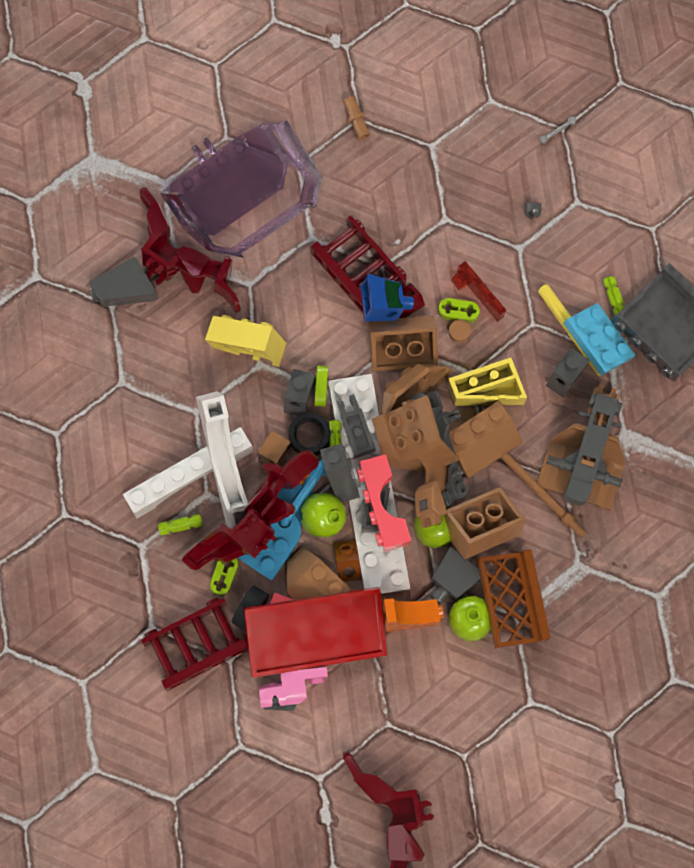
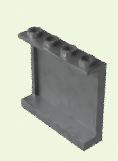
(662, 322)

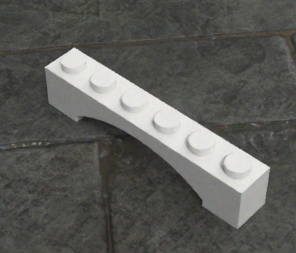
(217, 434)
(163, 485)

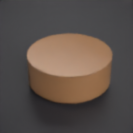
(459, 330)

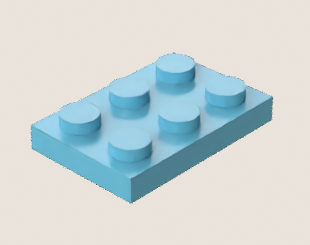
(599, 339)

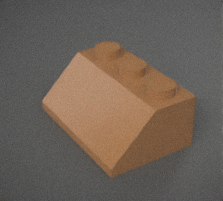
(403, 343)
(484, 439)
(483, 523)

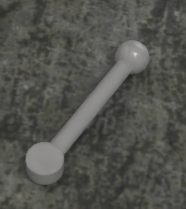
(571, 121)

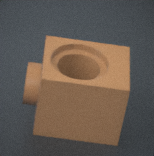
(274, 449)

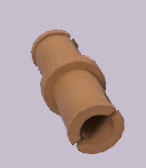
(356, 118)

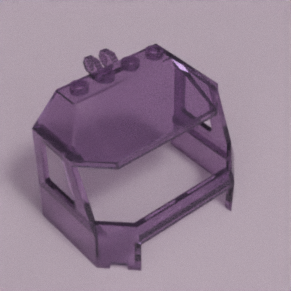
(239, 180)

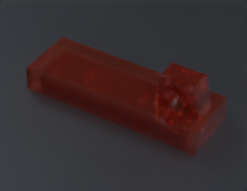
(467, 277)

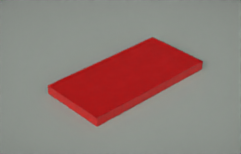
(315, 632)

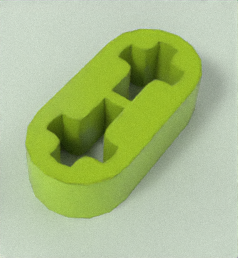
(460, 305)
(321, 386)
(229, 577)

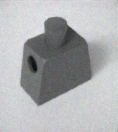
(567, 370)
(299, 391)
(454, 577)

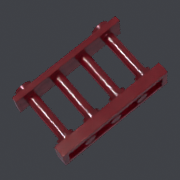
(337, 269)
(214, 656)

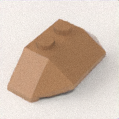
(413, 381)
(311, 577)

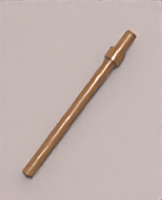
(567, 518)

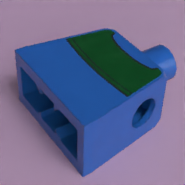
(383, 299)

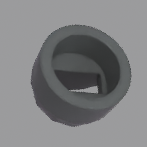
(532, 210)

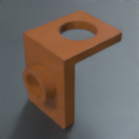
(347, 556)

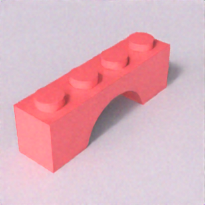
(391, 530)

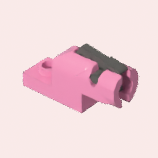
(291, 691)

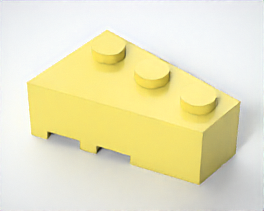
(246, 338)
(488, 385)

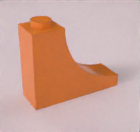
(411, 615)

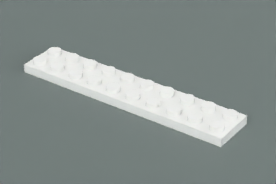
(377, 567)

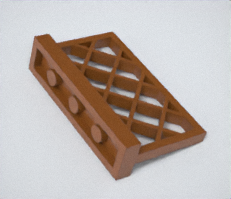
(531, 600)

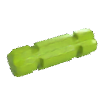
(613, 294)
(335, 435)
(180, 524)

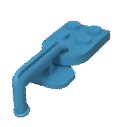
(278, 551)

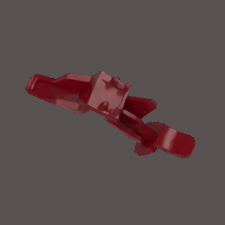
(192, 264)
(262, 510)
(406, 812)

